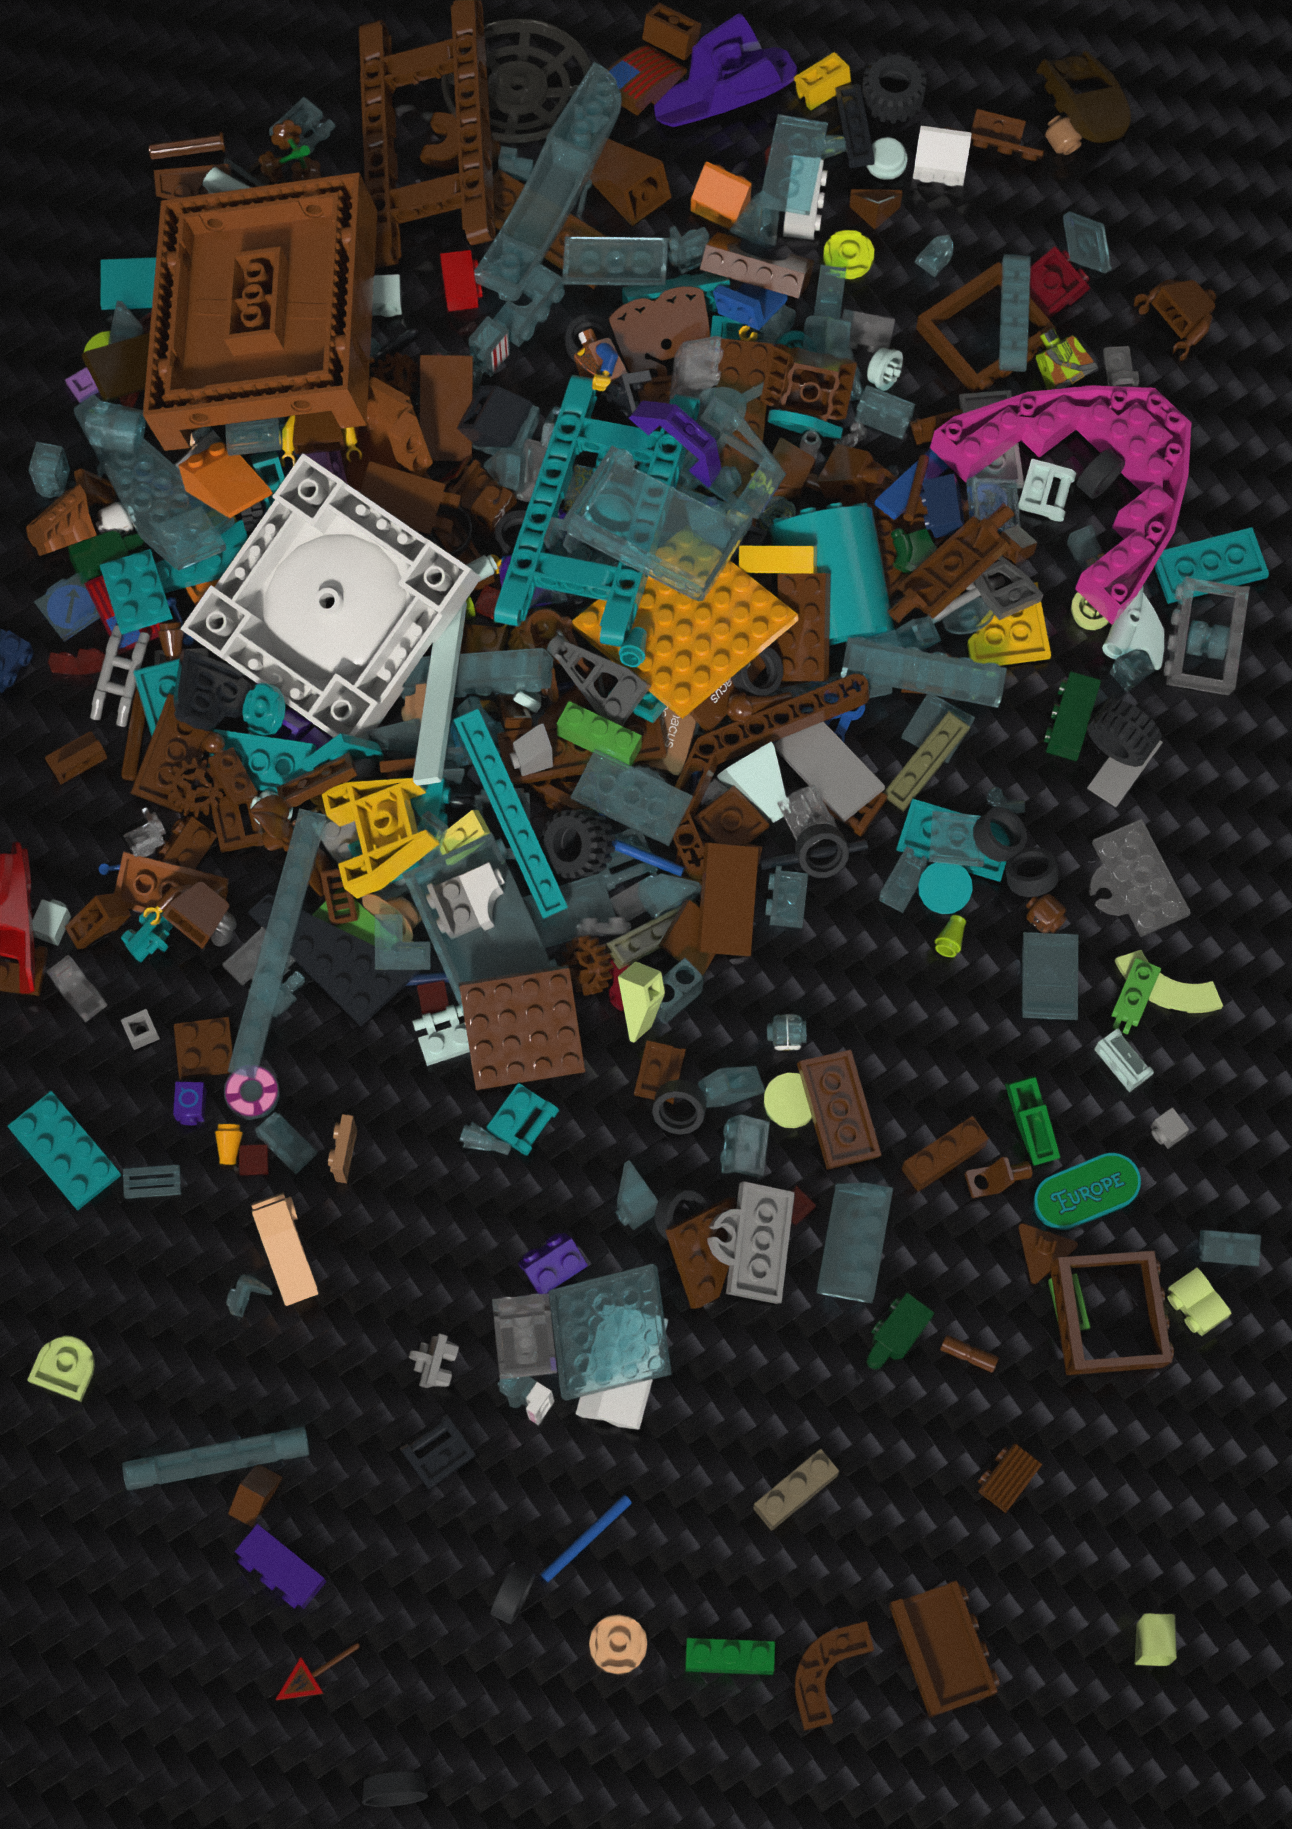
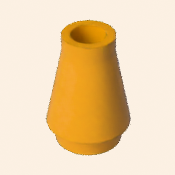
(228, 1142)

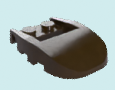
(1096, 114)

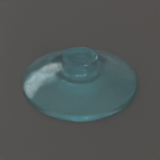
(968, 617)

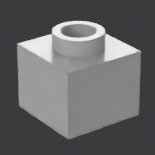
(136, 1022)
(1169, 1128)

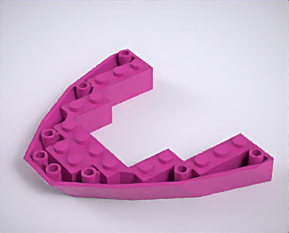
(1128, 420)

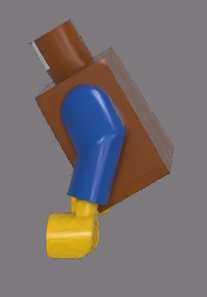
(598, 360)

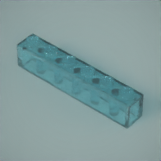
(924, 671)
(492, 672)

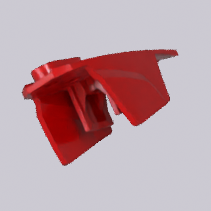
(16, 914)

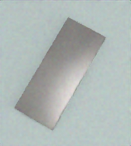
(1116, 779)

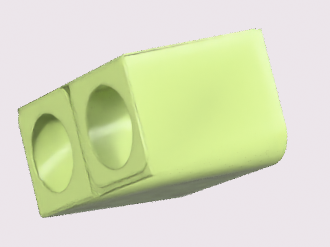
(1155, 1640)

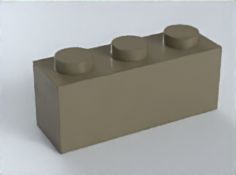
(796, 1489)

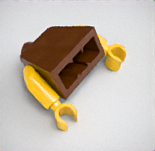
(316, 434)

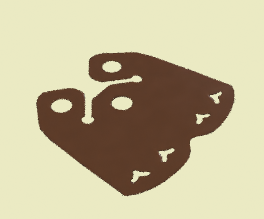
(659, 320)

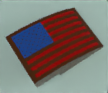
(645, 77)

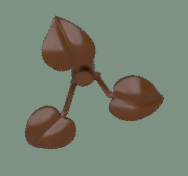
(273, 816)

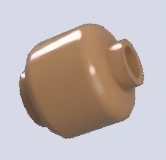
(1063, 135)

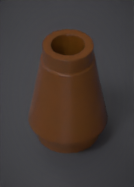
(171, 639)

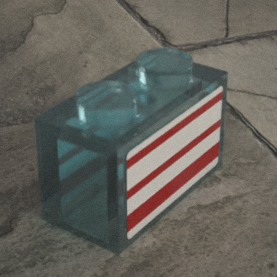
(490, 344)

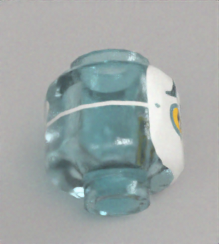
(787, 1032)

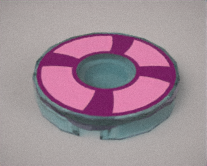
(252, 1097)

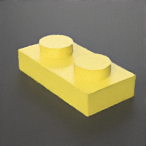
(464, 831)

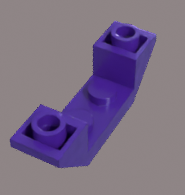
(686, 431)

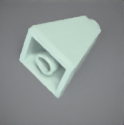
(758, 780)

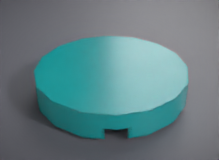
(264, 710)
(945, 887)

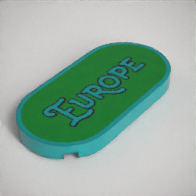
(1087, 1191)

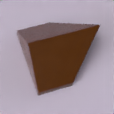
(875, 205)

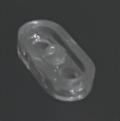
(591, 927)

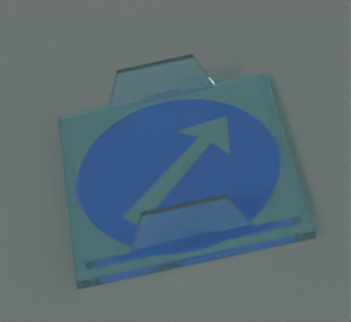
(68, 607)

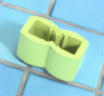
(1198, 1302)

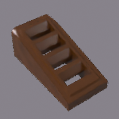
(334, 920)

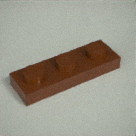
(318, 780)

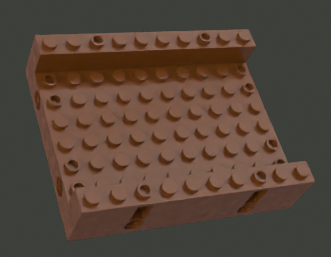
(261, 306)

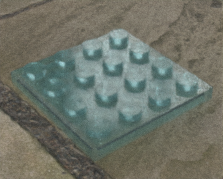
(609, 1332)

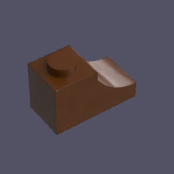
(97, 918)

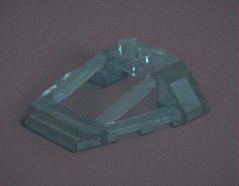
(766, 479)

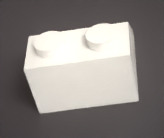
(942, 155)

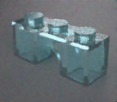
(544, 290)

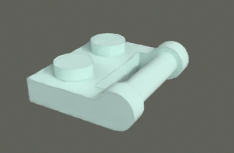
(1038, 487)

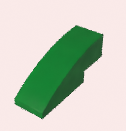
(1033, 1120)

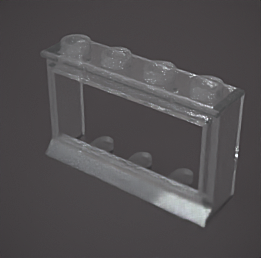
(1177, 642)

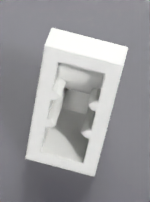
(483, 889)

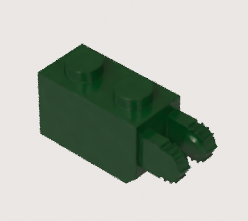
(104, 548)
(899, 1331)

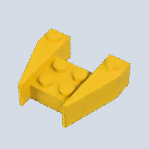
(384, 830)

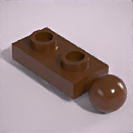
(229, 770)

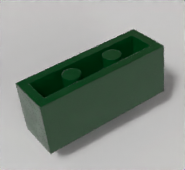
(1072, 715)

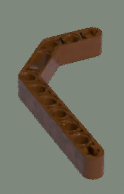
(748, 741)

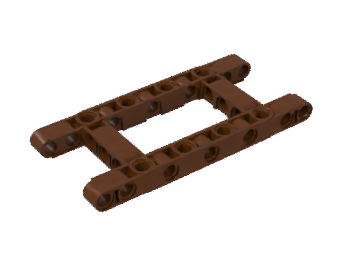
(473, 184)

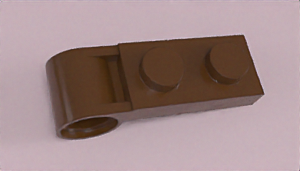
(555, 798)

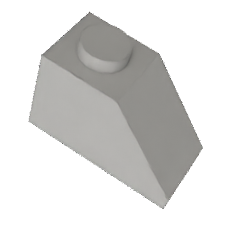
(532, 751)

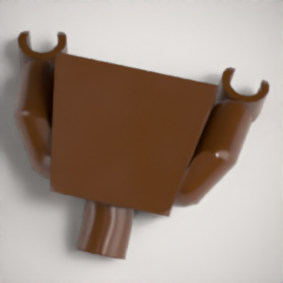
(1184, 308)

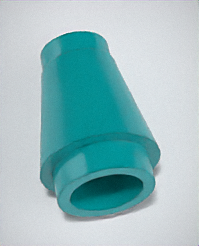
(634, 648)

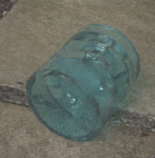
(1207, 640)

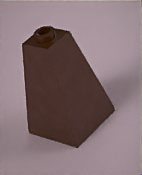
(630, 181)

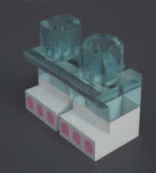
(529, 1393)

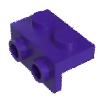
(552, 1263)

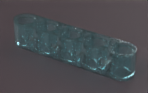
(1014, 313)

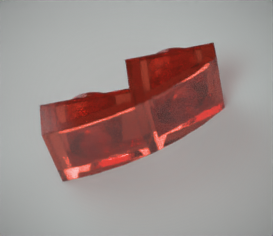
(87, 662)

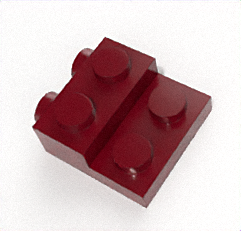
(1056, 282)

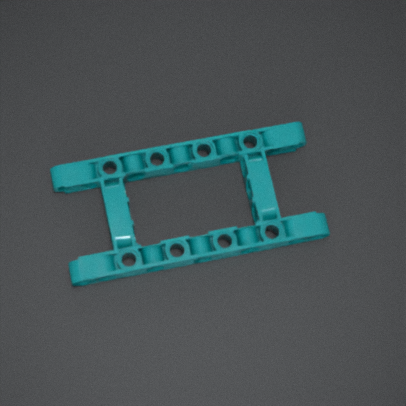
(571, 574)

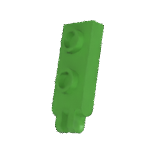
(1135, 994)

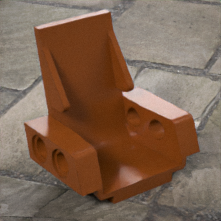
(389, 437)

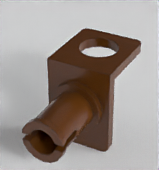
(998, 1175)

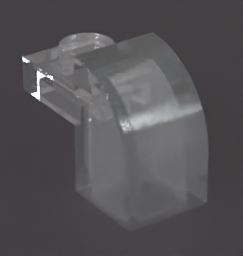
(76, 988)

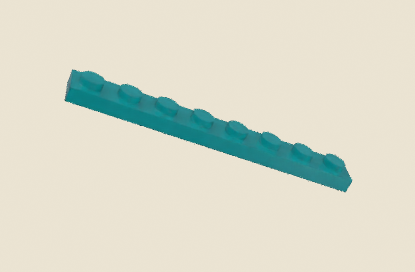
(510, 813)

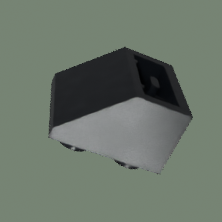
(494, 417)

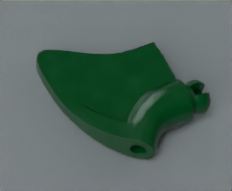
(911, 549)

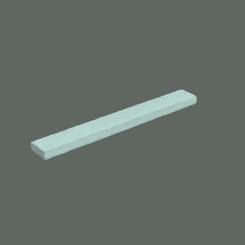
(439, 703)

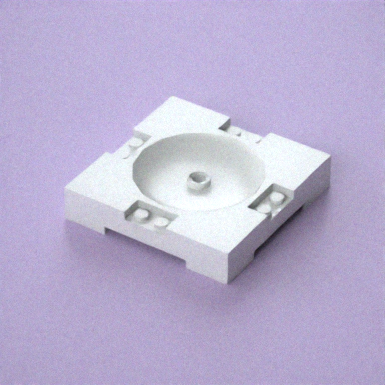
(389, 604)

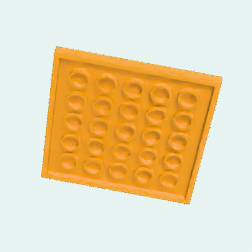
(693, 642)

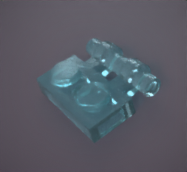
(308, 118)

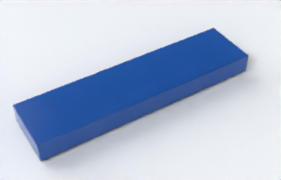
(895, 498)

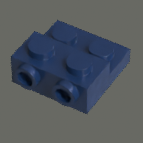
(13, 655)

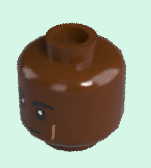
(1046, 913)

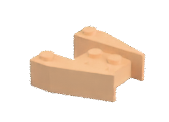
(283, 1247)

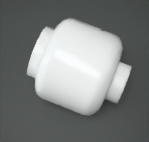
(114, 518)

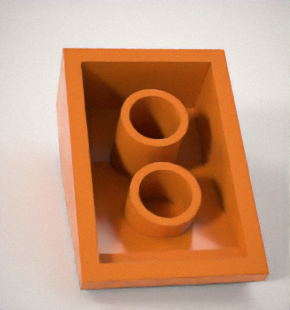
(223, 480)

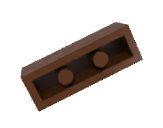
(945, 1154)

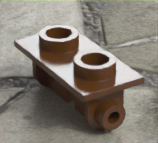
(924, 428)

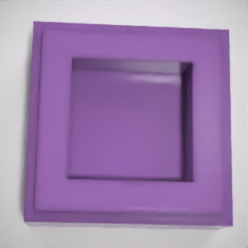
(82, 385)

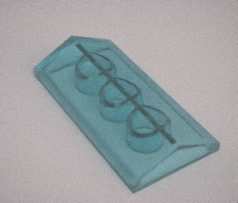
(615, 261)

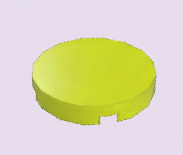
(849, 251)

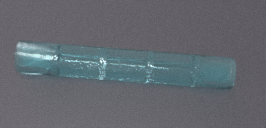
(215, 1458)

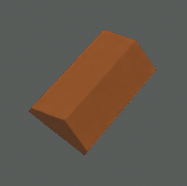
(146, 880)

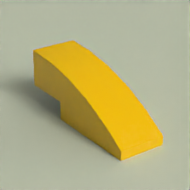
(778, 559)

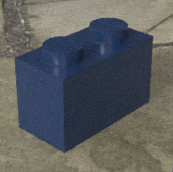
(943, 505)

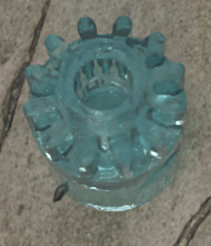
(116, 427)

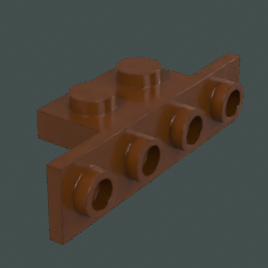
(1000, 132)

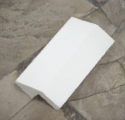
(617, 1406)

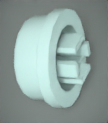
(889, 158)
(885, 368)

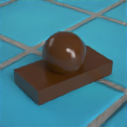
(96, 488)
(513, 715)

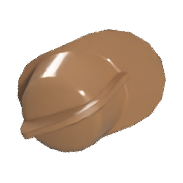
(394, 905)

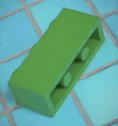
(598, 733)

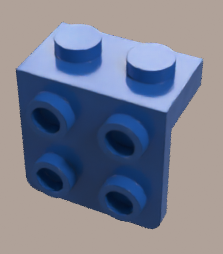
(748, 304)

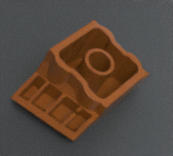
(62, 523)

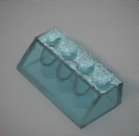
(855, 1241)

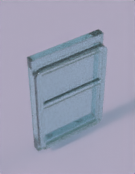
(1050, 976)

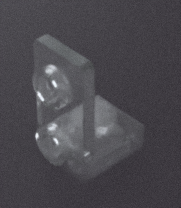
(1119, 367)

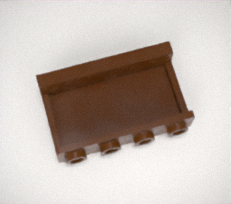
(944, 1648)

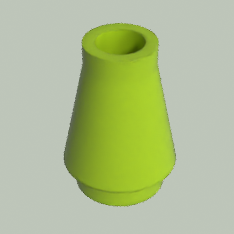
(950, 939)

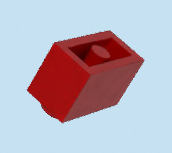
(459, 280)

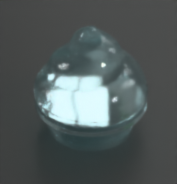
(729, 478)

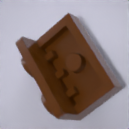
(187, 843)

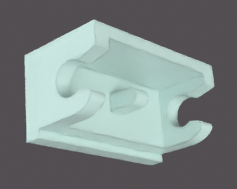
(1123, 1060)

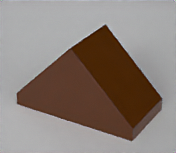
(254, 1495)

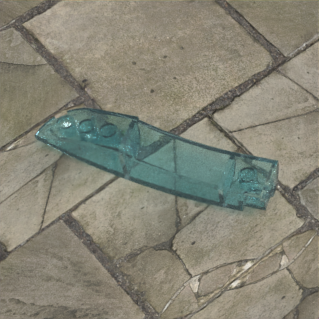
(553, 186)

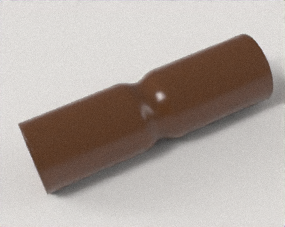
(971, 1354)

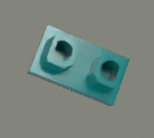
(148, 937)

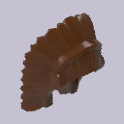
(537, 631)

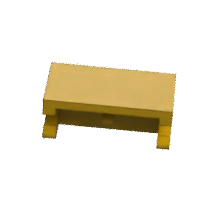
(821, 79)

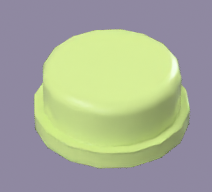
(1086, 614)

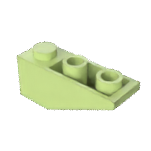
(641, 997)

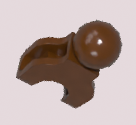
(445, 154)

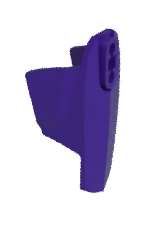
(725, 74)

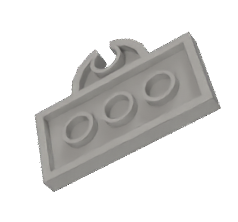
(755, 1242)

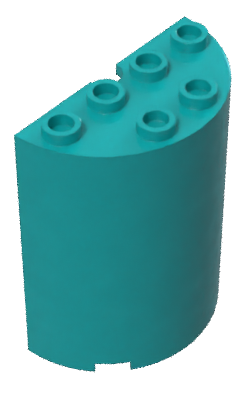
(852, 555)

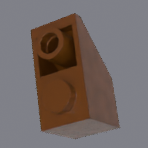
(1021, 545)

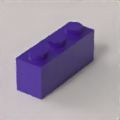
(279, 1567)

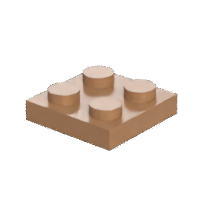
(341, 1157)

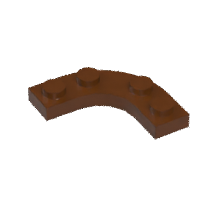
(815, 1666)

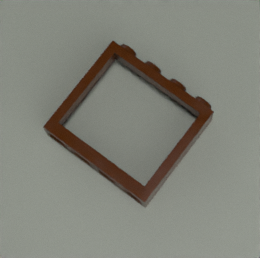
(954, 303)
(1069, 1321)

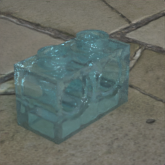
(49, 469)

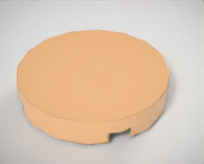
(618, 1644)

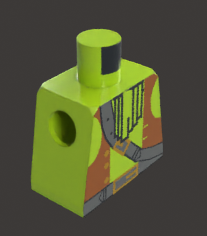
(1063, 361)

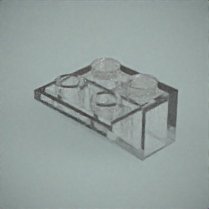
(696, 366)

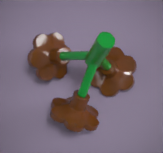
(287, 135)

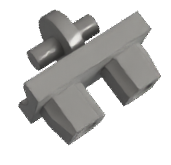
(438, 1350)

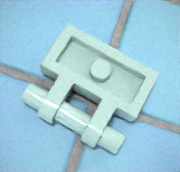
(446, 1042)

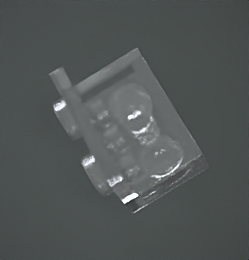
(869, 330)
(147, 837)

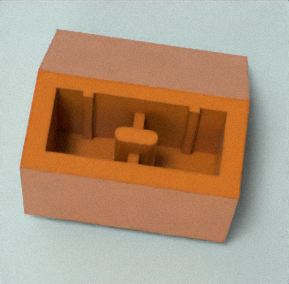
(720, 195)

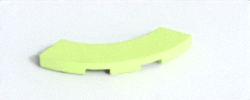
(1174, 994)

